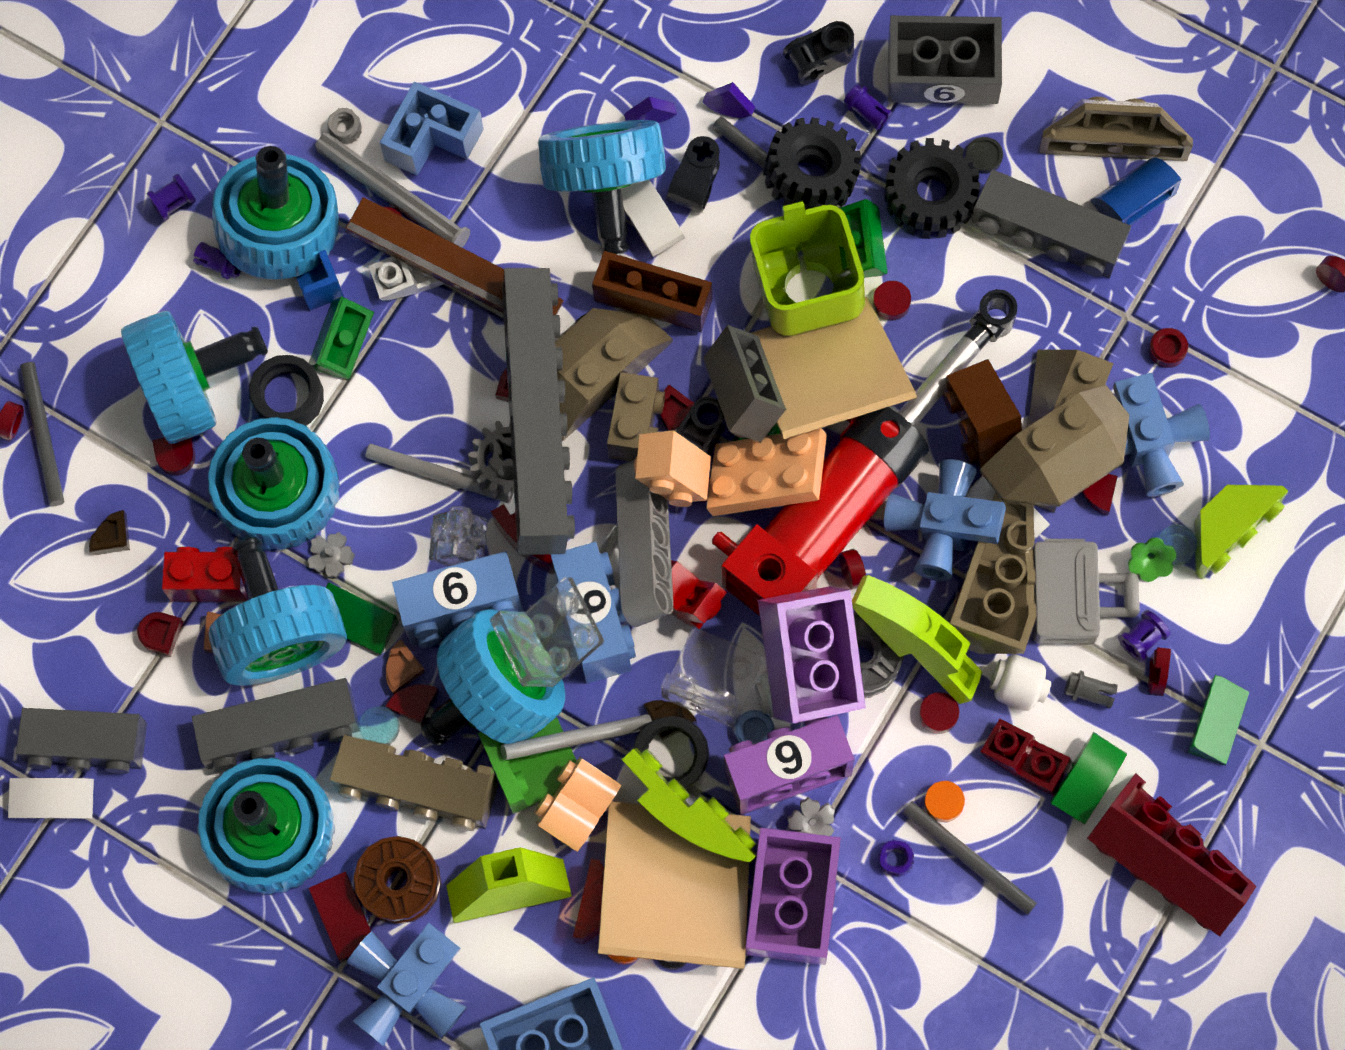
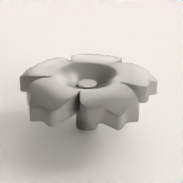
(330, 555)
(812, 818)

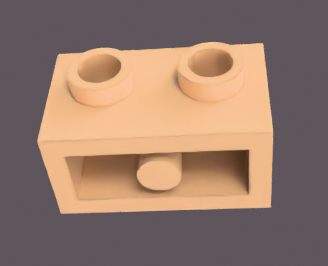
(672, 467)

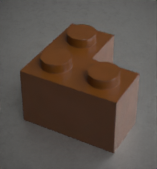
(984, 411)

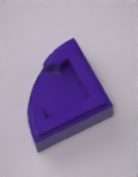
(729, 101)
(652, 109)

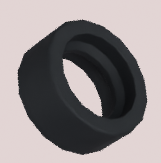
(286, 365)
(691, 731)

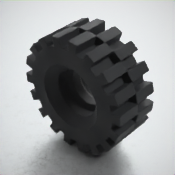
(816, 145)
(935, 163)

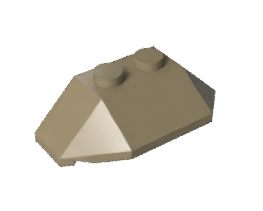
(1117, 131)
(597, 353)
(1062, 451)

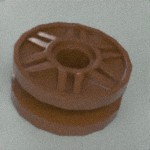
(380, 863)

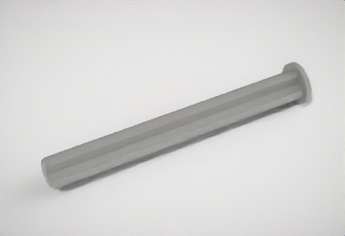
(390, 190)

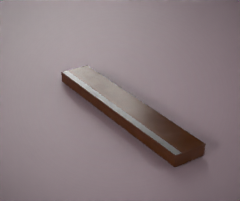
(429, 253)

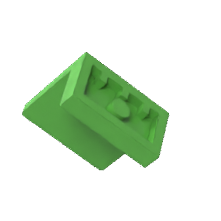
(528, 777)

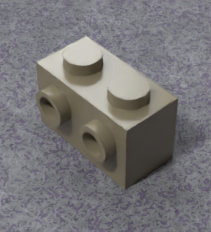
(633, 414)

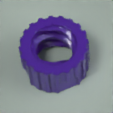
(900, 870)

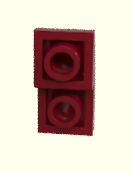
(507, 526)
(1025, 757)

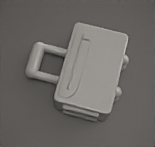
(1069, 592)

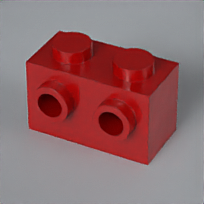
(202, 576)

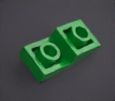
(1089, 778)

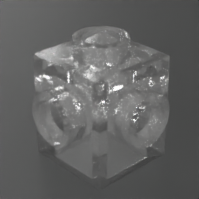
(457, 536)

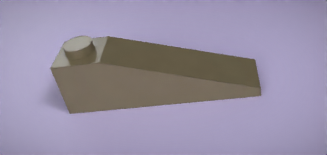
(997, 593)

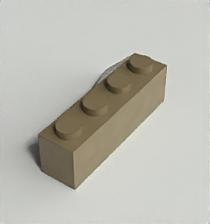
(1060, 377)
(415, 782)

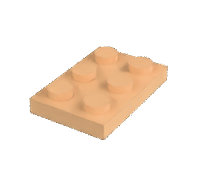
(766, 473)

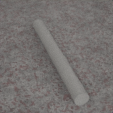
(428, 470)
(574, 737)

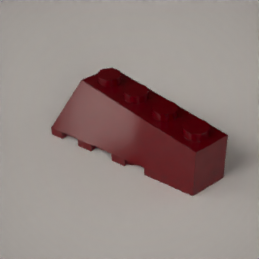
(1171, 857)

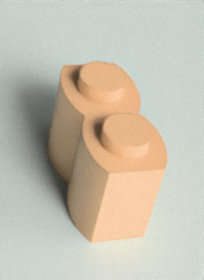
(577, 803)

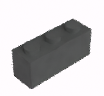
(744, 384)
(81, 739)

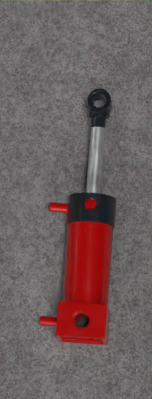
(857, 478)

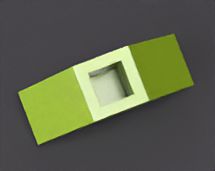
(1232, 522)
(507, 883)

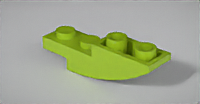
(918, 630)
(699, 823)

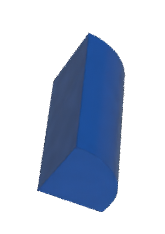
(1138, 192)

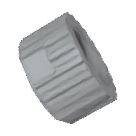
(336, 118)

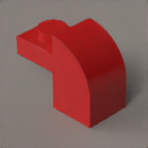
(693, 598)

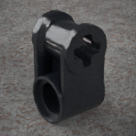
(815, 56)
(695, 179)
(699, 434)

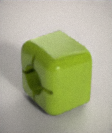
(775, 261)

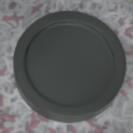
(986, 154)

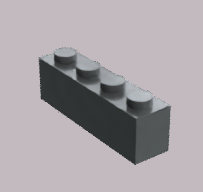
(1050, 224)
(276, 724)

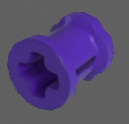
(171, 197)
(1156, 630)

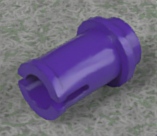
(867, 106)
(215, 260)

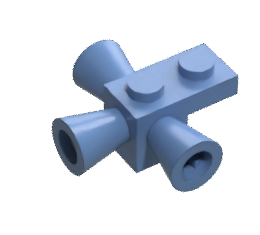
(1154, 435)
(946, 519)
(407, 983)

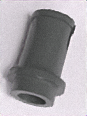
(1088, 689)

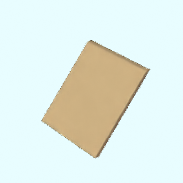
(834, 373)
(670, 894)

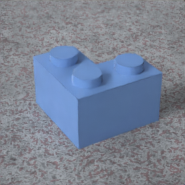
(429, 120)

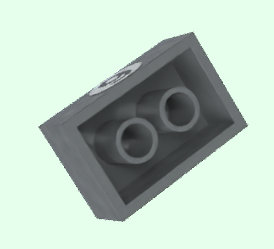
(944, 59)

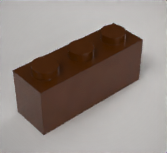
(652, 291)

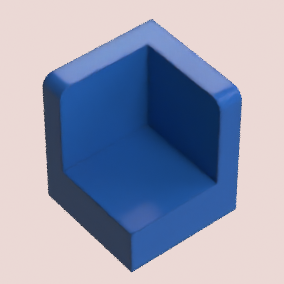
(320, 284)

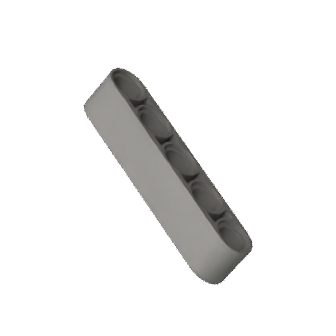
(643, 549)

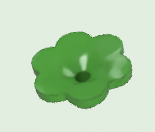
(1152, 559)

